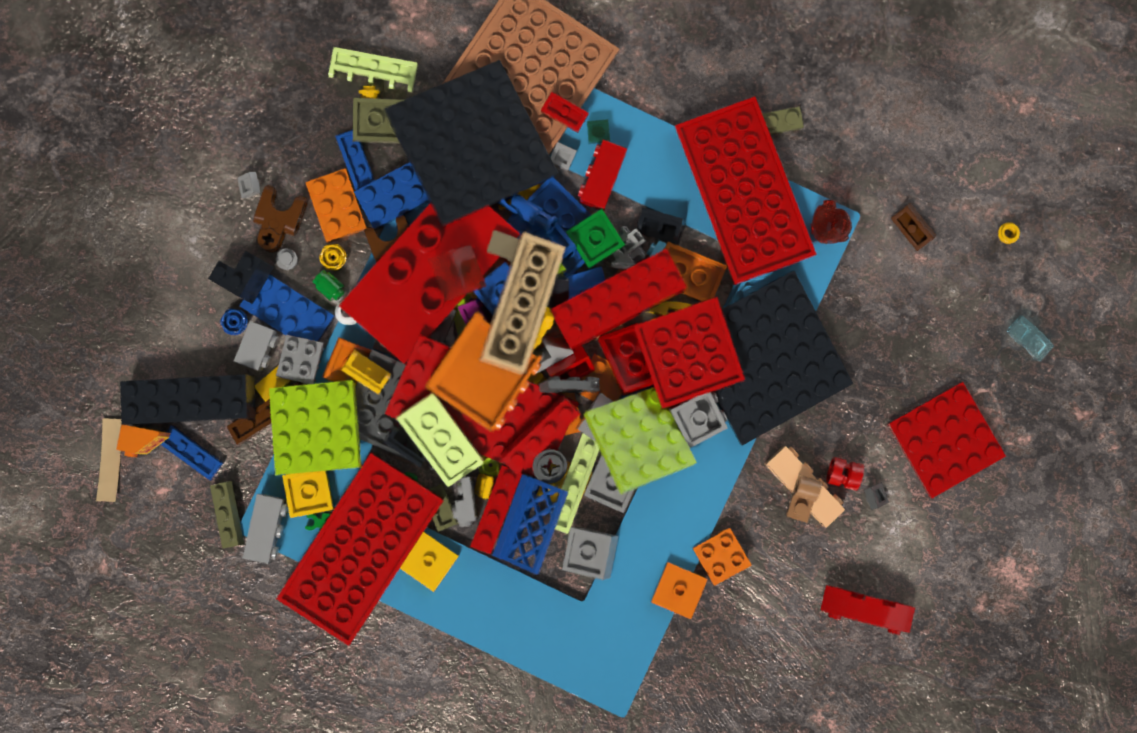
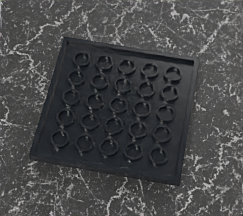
(470, 142)
(782, 357)

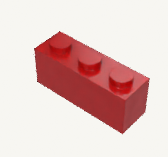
(602, 175)

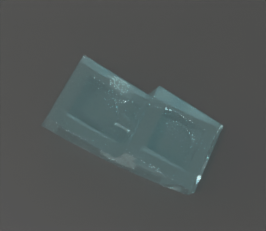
(1030, 338)

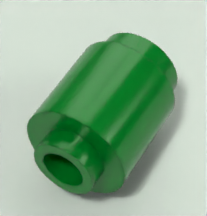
(329, 286)

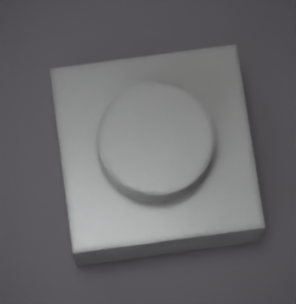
(563, 156)
(248, 185)

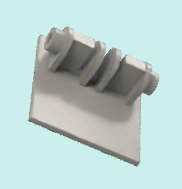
(300, 359)

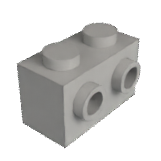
(256, 346)

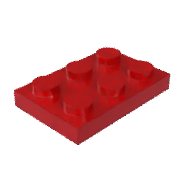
(626, 359)

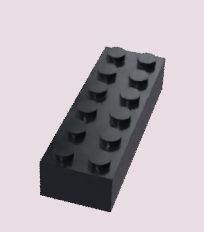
(187, 399)

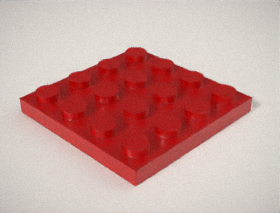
(689, 352)
(946, 440)

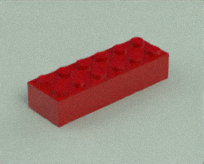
(619, 299)

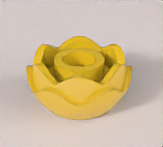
(326, 254)

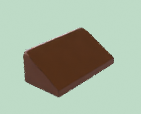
(913, 227)

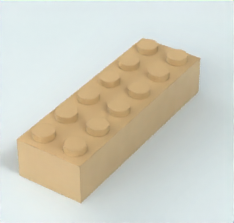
(522, 303)

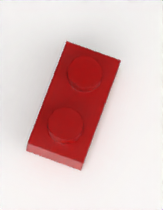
(564, 112)

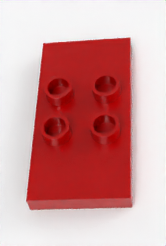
(401, 290)

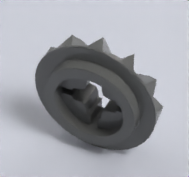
(557, 472)

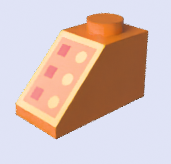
(139, 440)

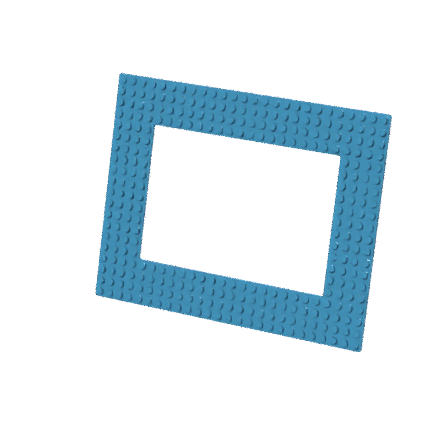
(608, 639)

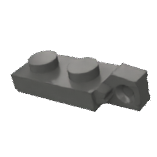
(571, 385)

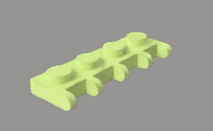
(373, 67)

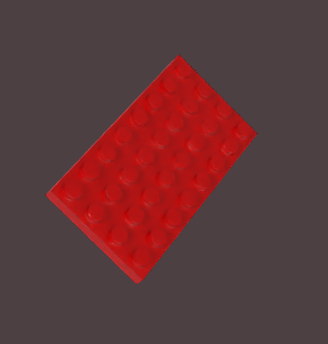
(745, 190)
(530, 404)
(360, 549)

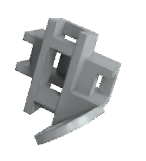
(631, 249)

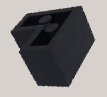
(245, 279)

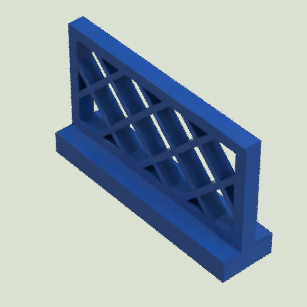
(518, 519)

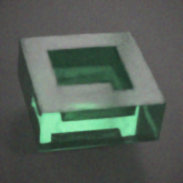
(598, 131)

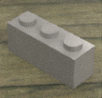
(265, 528)

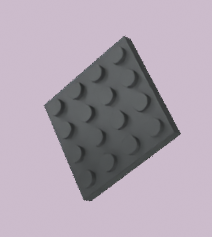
(371, 407)

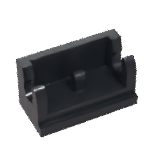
(661, 226)
(402, 443)

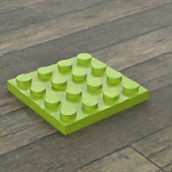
(315, 427)
(639, 440)

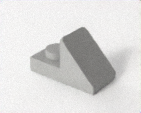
(553, 352)

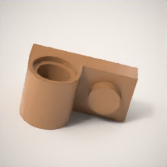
(803, 497)

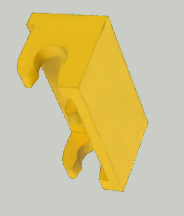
(366, 371)

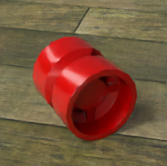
(852, 477)

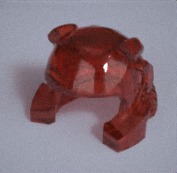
(830, 223)

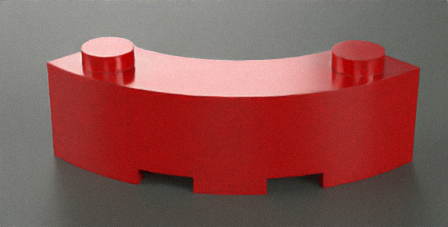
(871, 610)

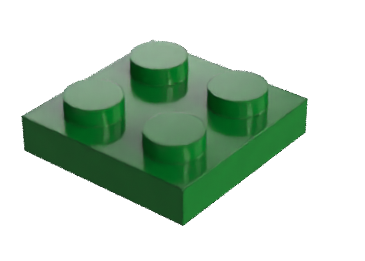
(595, 238)

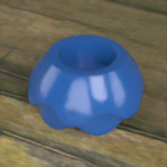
(228, 318)

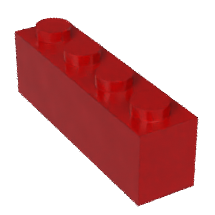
(540, 434)
(496, 510)

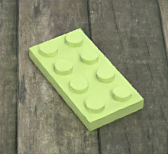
(440, 439)

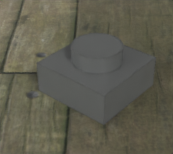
(876, 496)

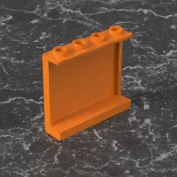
(476, 386)

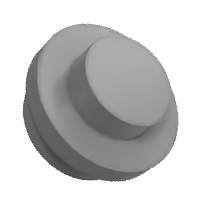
(286, 259)

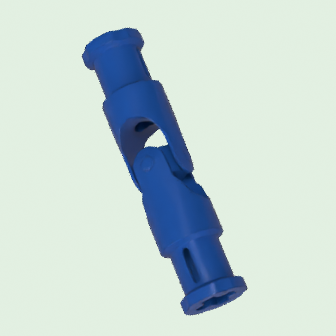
(530, 212)

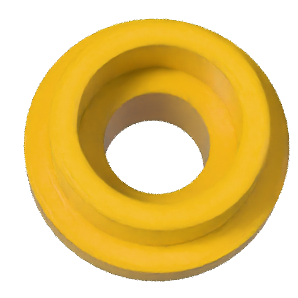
(369, 92)
(1014, 233)

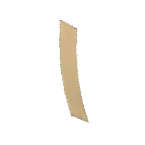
(109, 461)

